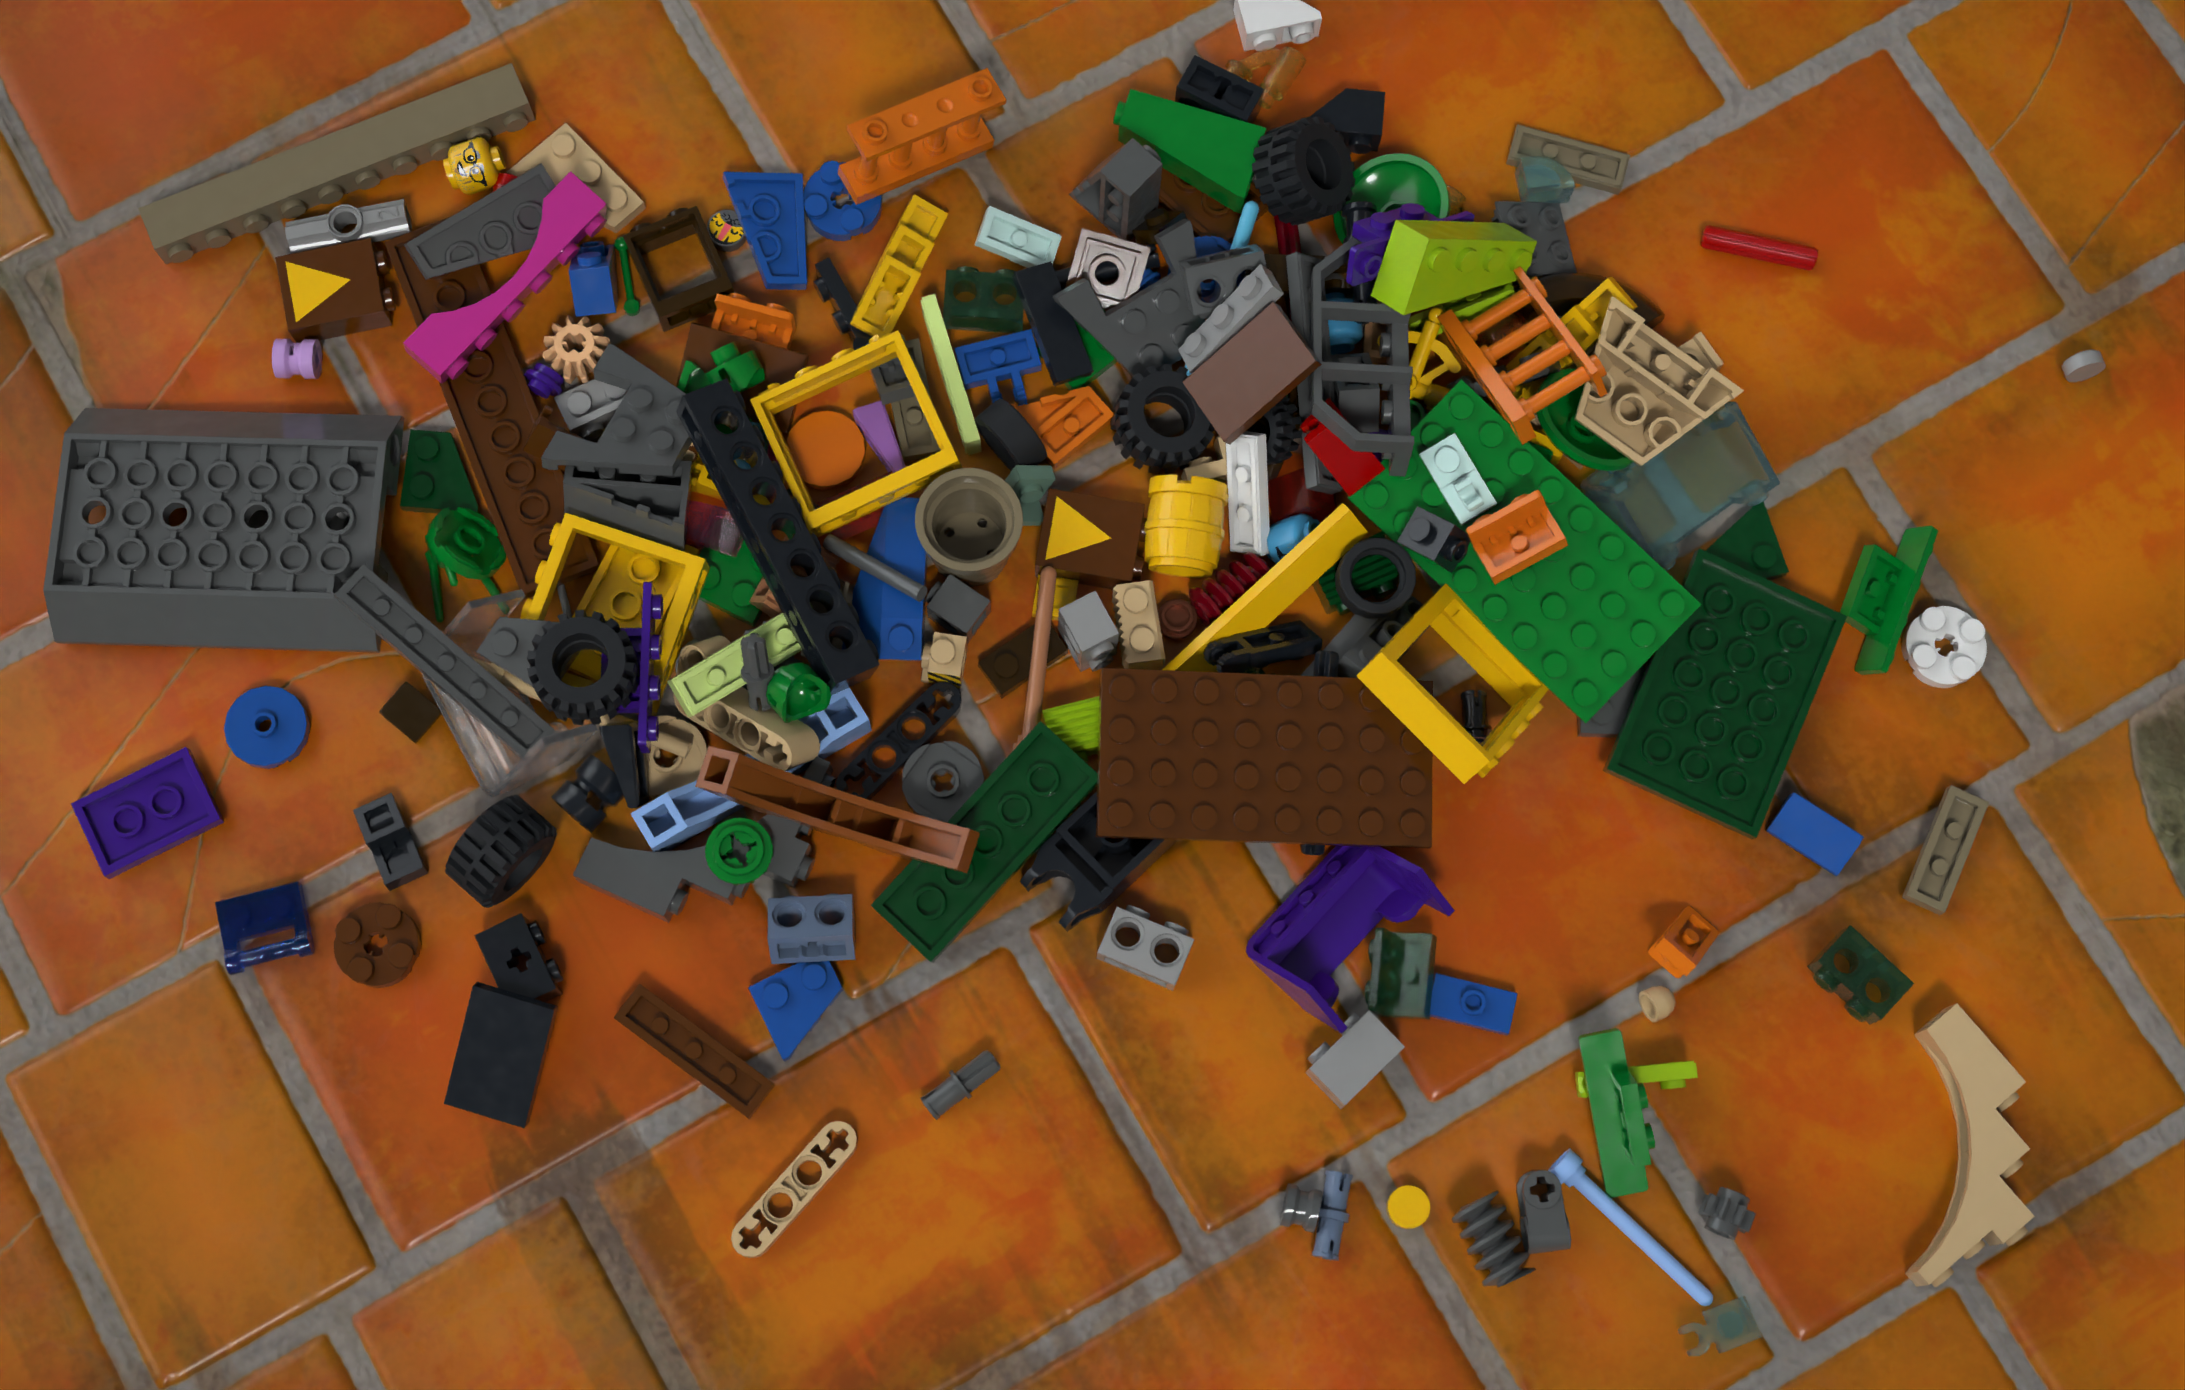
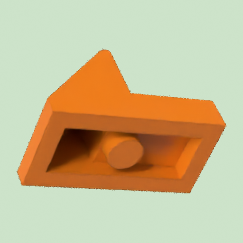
(1684, 943)

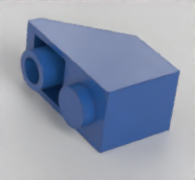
(594, 279)

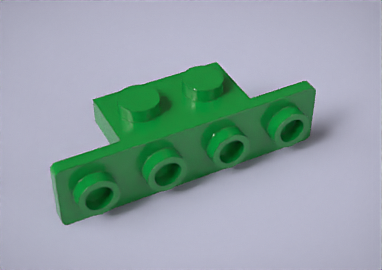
(1883, 595)
(1616, 1113)

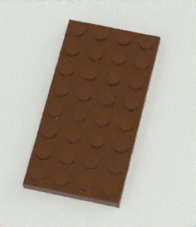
(1258, 761)

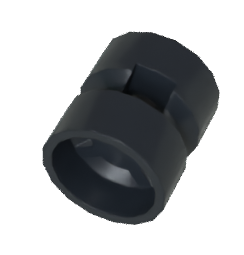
(592, 777)

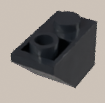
(1357, 117)

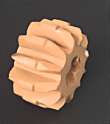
(575, 335)

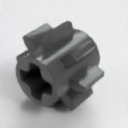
(1727, 1213)

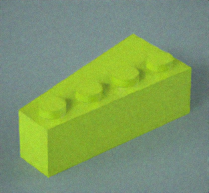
(1448, 261)

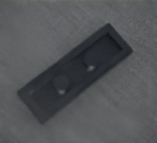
(1051, 324)

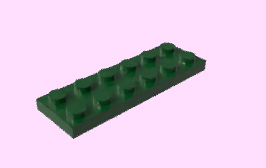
(1015, 816)

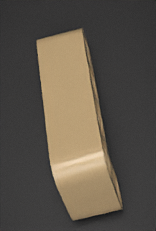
(754, 732)

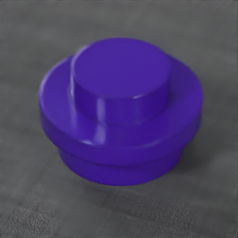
(544, 381)

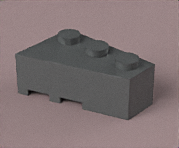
(1122, 188)
(633, 503)

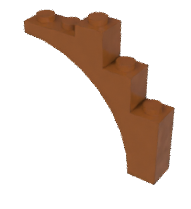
(836, 811)

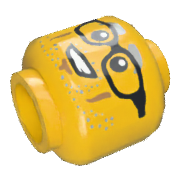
(473, 165)

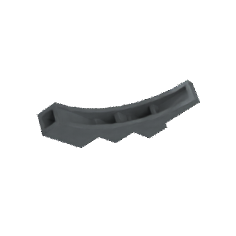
(659, 879)

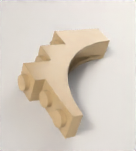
(1988, 1147)

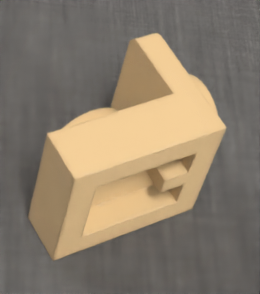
(1208, 468)

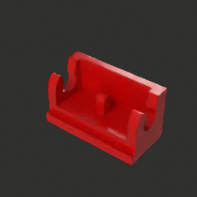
(1348, 467)

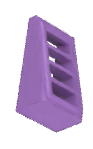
(879, 434)

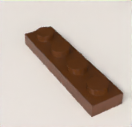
(694, 1051)

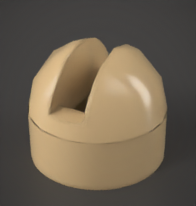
(1657, 1002)

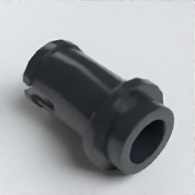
(1475, 714)

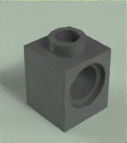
(957, 607)

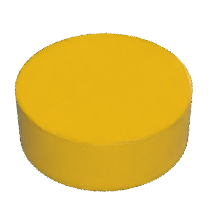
(1408, 1207)

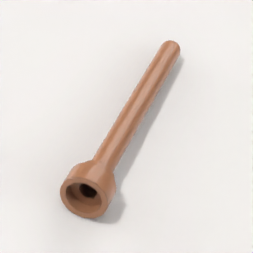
(1039, 651)

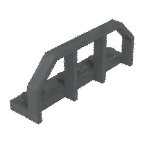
(1393, 377)

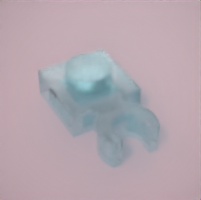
(1726, 1326)

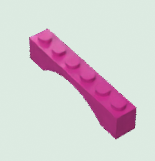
(452, 336)

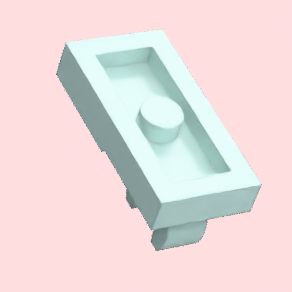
(1016, 239)
(1457, 479)

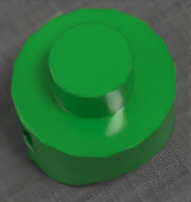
(740, 370)
(797, 692)

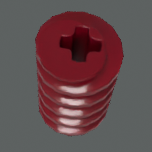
(1228, 587)

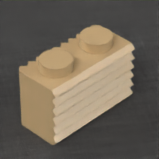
(1138, 626)

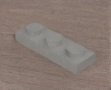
(1231, 316)

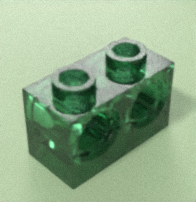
(983, 311)
(1865, 966)

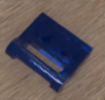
(262, 915)

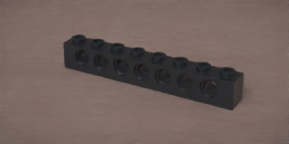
(721, 405)

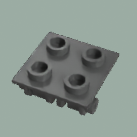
(1544, 224)

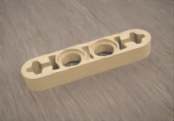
(799, 1193)

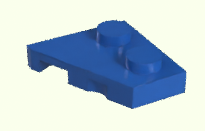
(795, 1001)

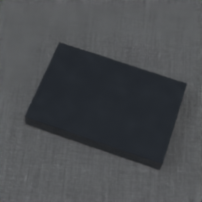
(500, 1054)

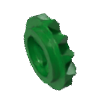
(720, 845)

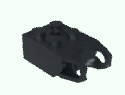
(1093, 863)

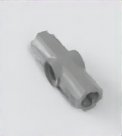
(375, 221)

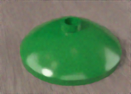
(1396, 181)
(1572, 437)

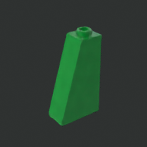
(1194, 144)

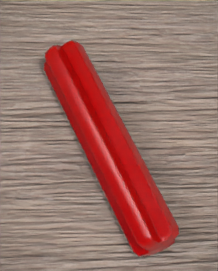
(1759, 247)

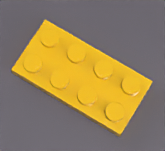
(619, 595)

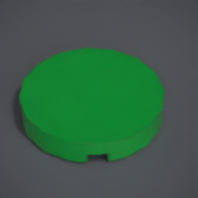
(466, 543)

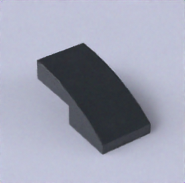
(390, 841)

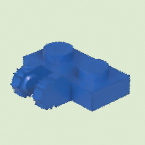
(997, 361)

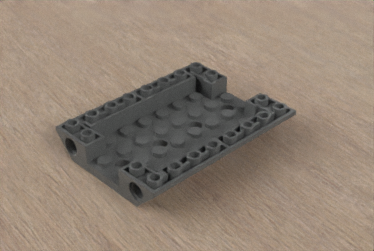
(214, 574)

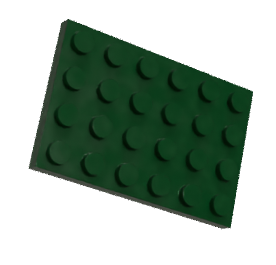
(1726, 696)

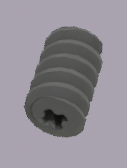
(1492, 1241)

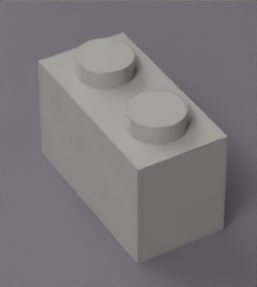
(1353, 1059)

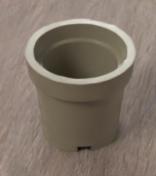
(957, 504)

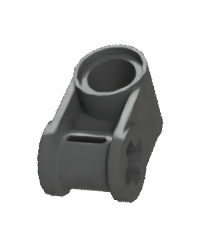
(1542, 1222)

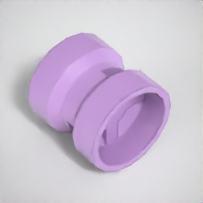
(297, 358)

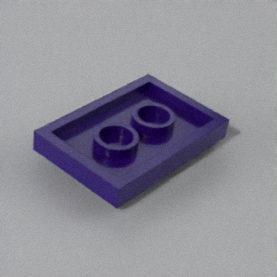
(147, 813)

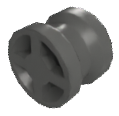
(1301, 1208)

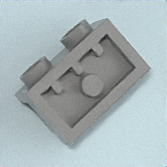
(589, 407)

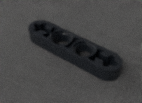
(895, 740)

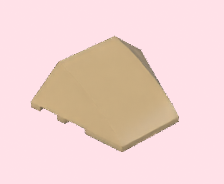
(1650, 387)

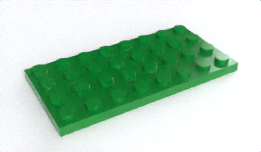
(1571, 618)

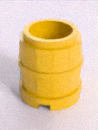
(1185, 525)

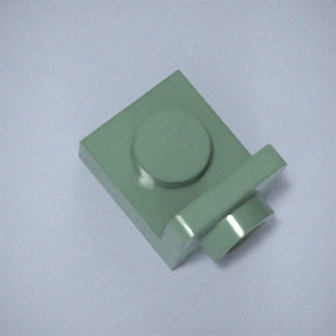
(1030, 485)

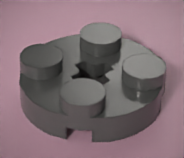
(940, 759)

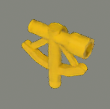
(1425, 342)

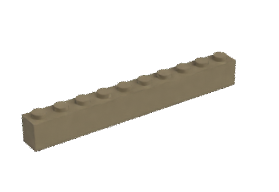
(335, 165)

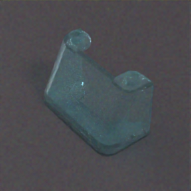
(1685, 484)

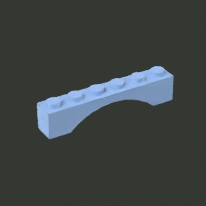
(690, 810)

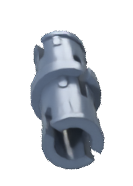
(1332, 1215)

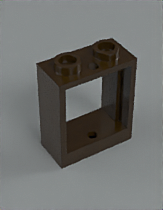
(694, 301)

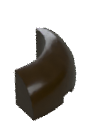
(1571, 289)

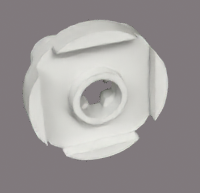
(1963, 633)

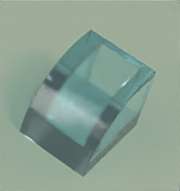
(1543, 180)

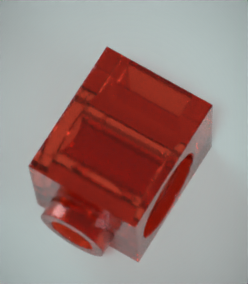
(1290, 497)

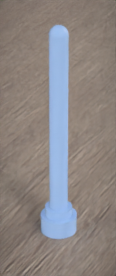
(1572, 1173)

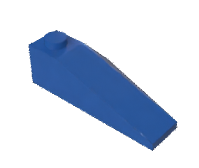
(886, 614)

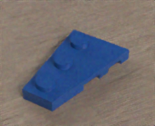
(773, 223)

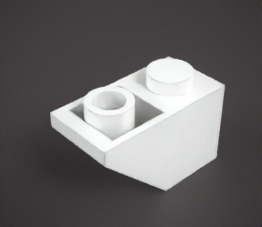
(1275, 22)

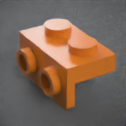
(763, 323)
(1516, 536)

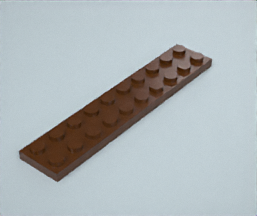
(494, 422)

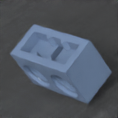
(803, 928)

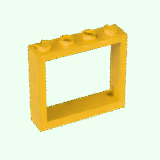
(815, 380)
(680, 611)
(1425, 715)

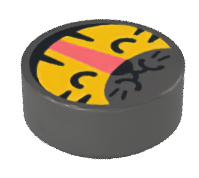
(726, 231)

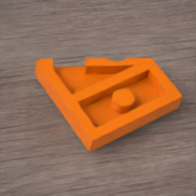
(1066, 421)

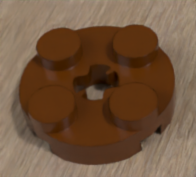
(398, 955)

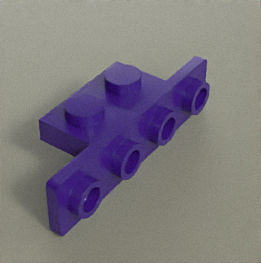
(1375, 234)
(647, 649)

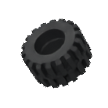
(1303, 171)
(1144, 443)
(576, 635)
(500, 851)

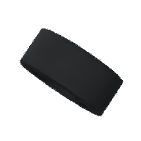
(1010, 435)
(1397, 556)

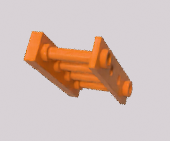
(920, 136)
(1501, 386)

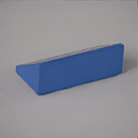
(1814, 833)

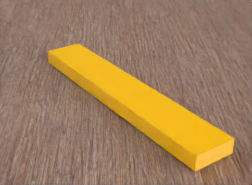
(1278, 586)

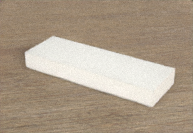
(1248, 493)

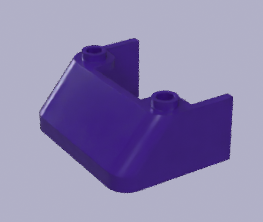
(1332, 916)

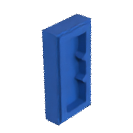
(1472, 1004)

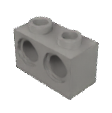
(1088, 632)
(1141, 957)

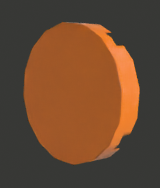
(827, 449)

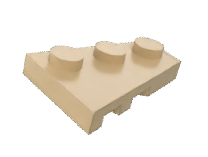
(568, 152)

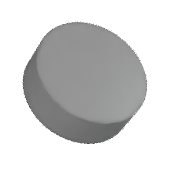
(2083, 365)

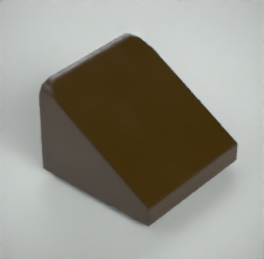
(410, 712)

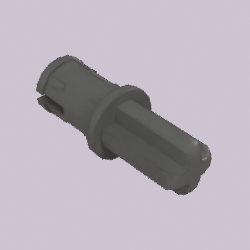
(756, 670)
(961, 1084)

